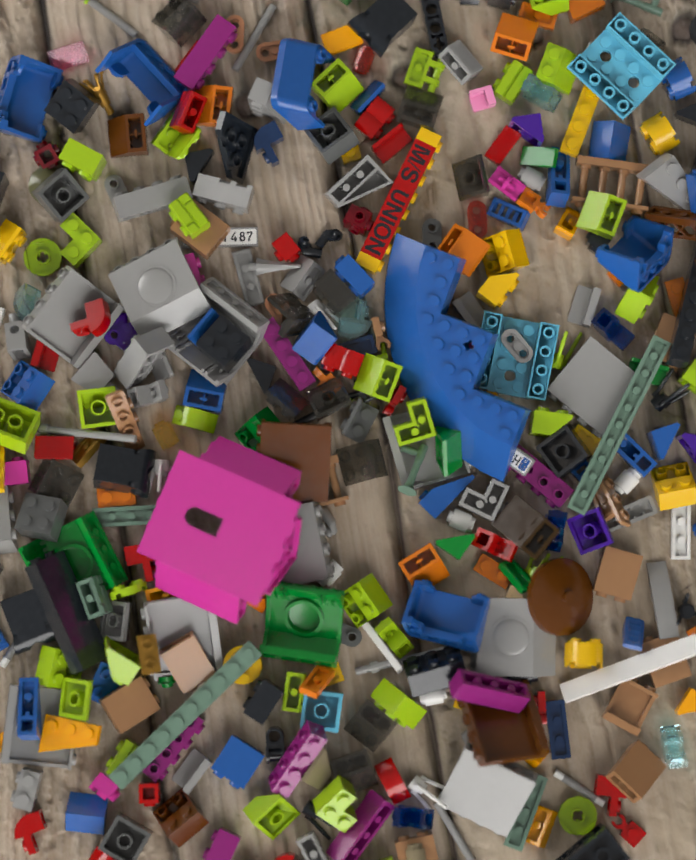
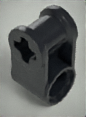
(274, 748)

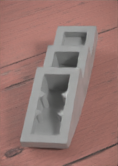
(637, 511)
(662, 599)

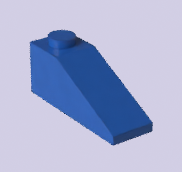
(558, 182)
(636, 456)
(440, 497)
(29, 709)

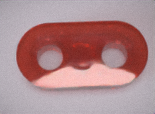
(477, 220)

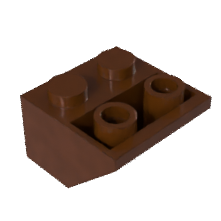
(128, 136)
(180, 818)

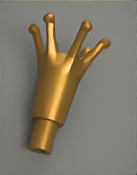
(99, 92)

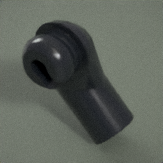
(328, 236)
(307, 249)

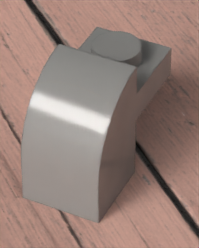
(148, 394)

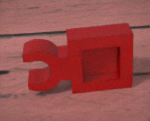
(397, 397)
(540, 700)
(630, 832)

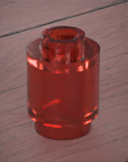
(363, 60)

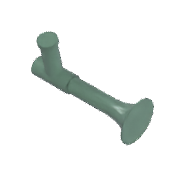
(651, 8)
(408, 487)

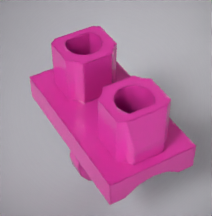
(506, 183)

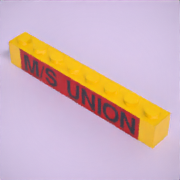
(398, 200)

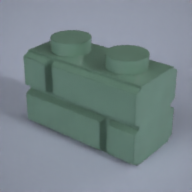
(94, 597)

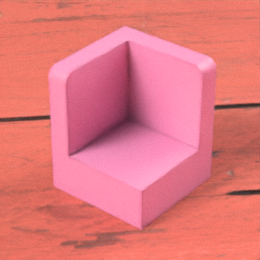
(482, 98)

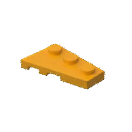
(67, 733)

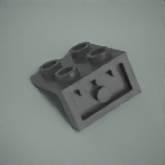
(360, 421)

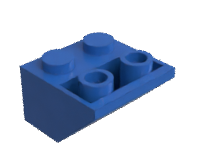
(27, 385)
(203, 394)

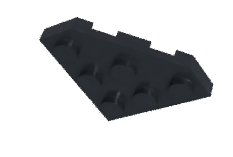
(235, 145)

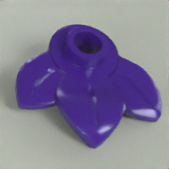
(124, 331)

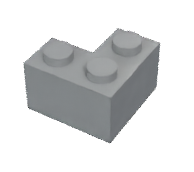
(487, 504)

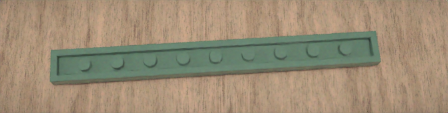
(619, 425)
(185, 715)

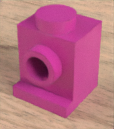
(105, 787)

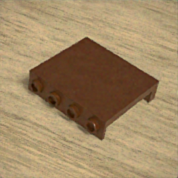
(303, 448)
(504, 735)

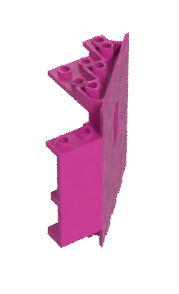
(253, 542)

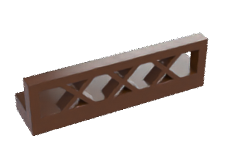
(678, 217)

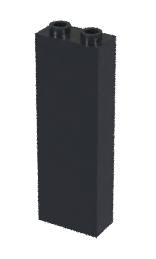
(64, 610)

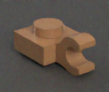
(378, 329)

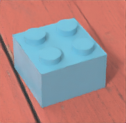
(323, 710)

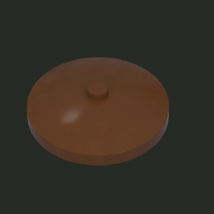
(560, 596)

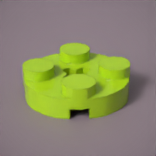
(34, 251)
(122, 592)
(588, 815)

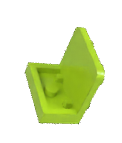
(173, 142)

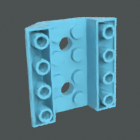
(631, 57)
(531, 377)

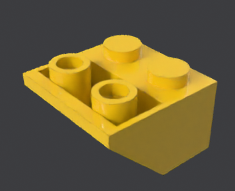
(10, 239)
(506, 253)
(495, 288)
(673, 486)

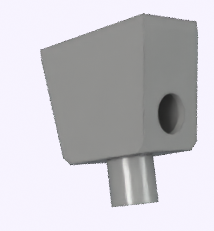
(17, 339)
(94, 374)

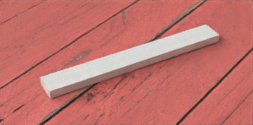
(629, 669)

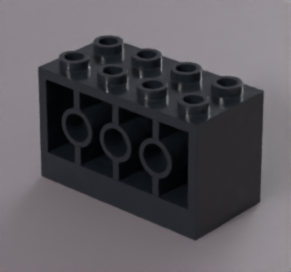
(595, 845)

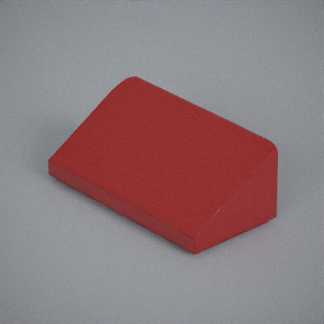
(502, 145)

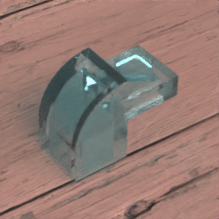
(540, 94)
(25, 300)
(356, 327)
(673, 747)

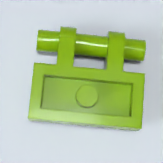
(419, 67)

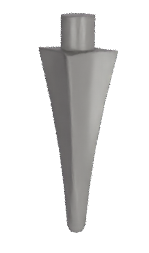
(265, 266)

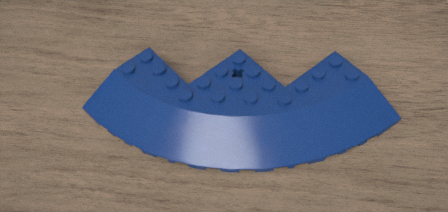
(439, 359)

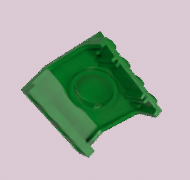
(85, 549)
(303, 624)

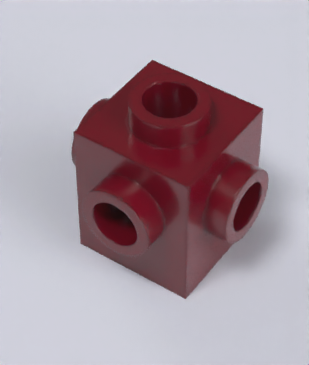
(42, 160)
(358, 220)

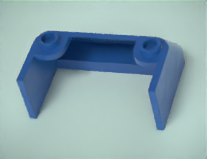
(148, 73)
(294, 82)

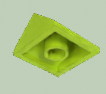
(76, 698)

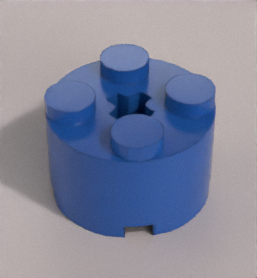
(679, 81)

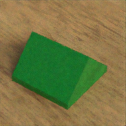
(448, 449)
(456, 545)

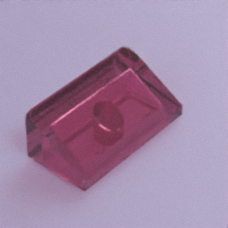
(68, 56)

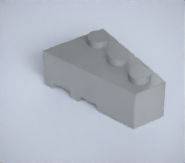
(260, 101)
(668, 179)
(357, 182)
(223, 194)
(140, 356)
(8, 533)

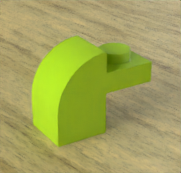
(195, 419)
(394, 637)

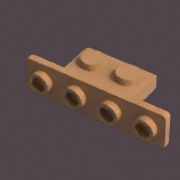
(124, 418)
(610, 502)

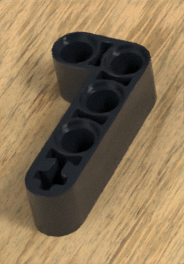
(434, 19)

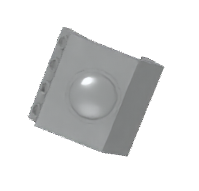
(159, 289)
(238, 313)
(514, 643)

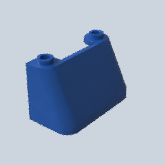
(25, 95)
(639, 253)
(445, 617)

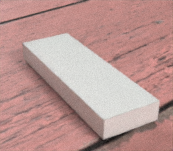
(681, 533)
(383, 648)

